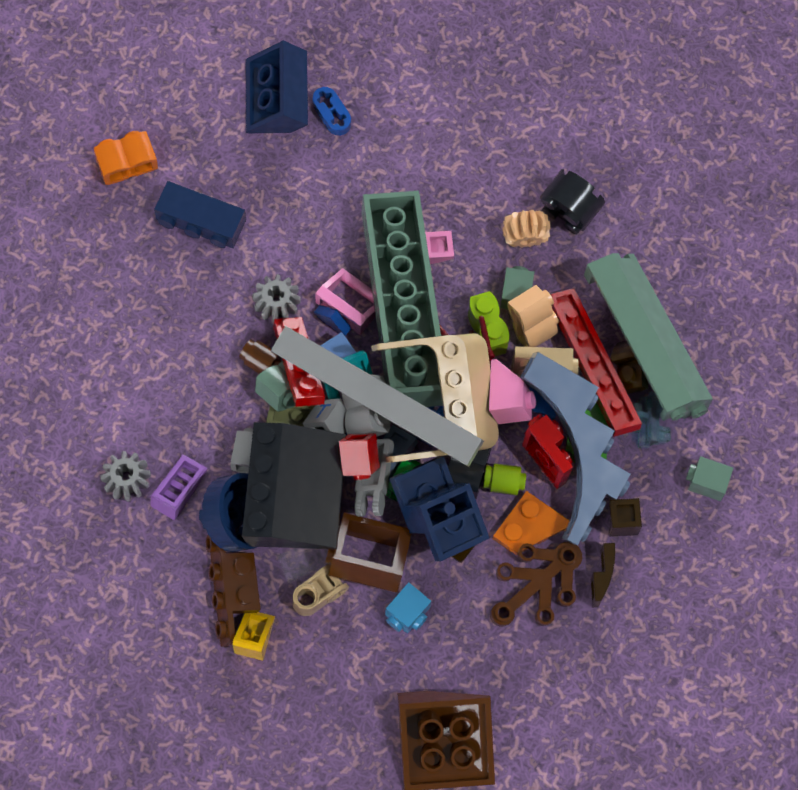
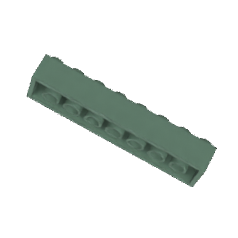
(403, 292)

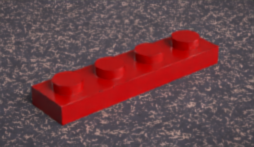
(304, 387)

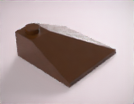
(445, 740)

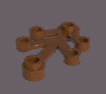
(539, 580)

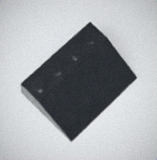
(293, 487)

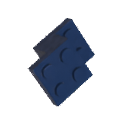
(439, 508)

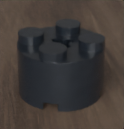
(571, 200)

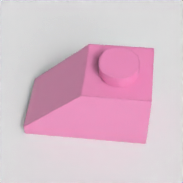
(509, 396)

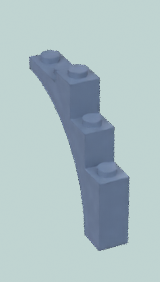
(589, 438)

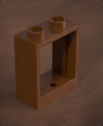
(364, 571)

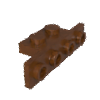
(234, 588)

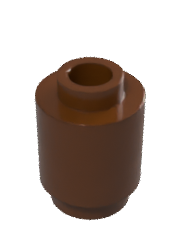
(258, 356)

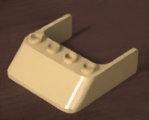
(463, 384)

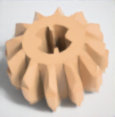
(526, 228)

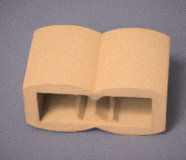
(533, 317)

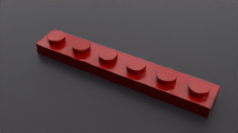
(595, 363)

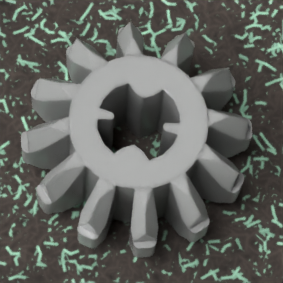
(265, 296)
(137, 476)

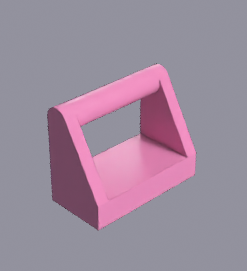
(324, 296)

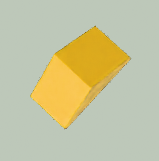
(253, 635)

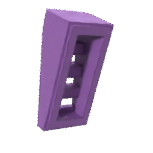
(167, 501)

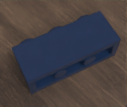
(200, 215)

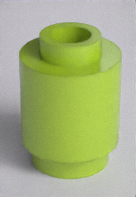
(504, 479)

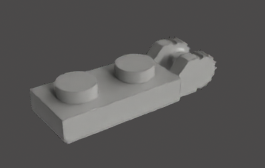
(376, 484)

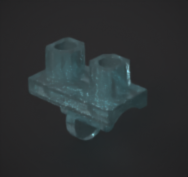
(649, 412)

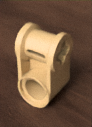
(321, 588)

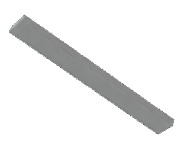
(377, 396)

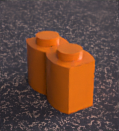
(125, 157)

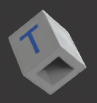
(328, 416)

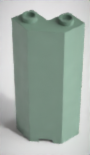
(650, 336)

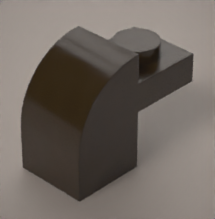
(628, 368)

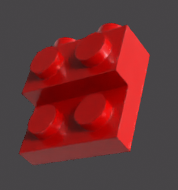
(543, 444)

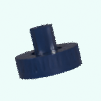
(223, 513)

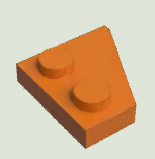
(529, 523)

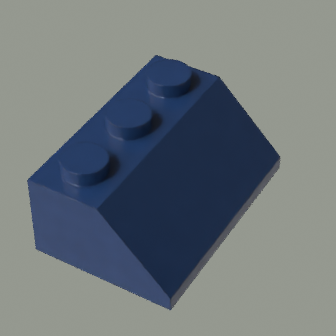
(277, 90)

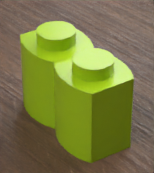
(487, 306)

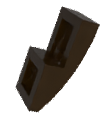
(601, 580)

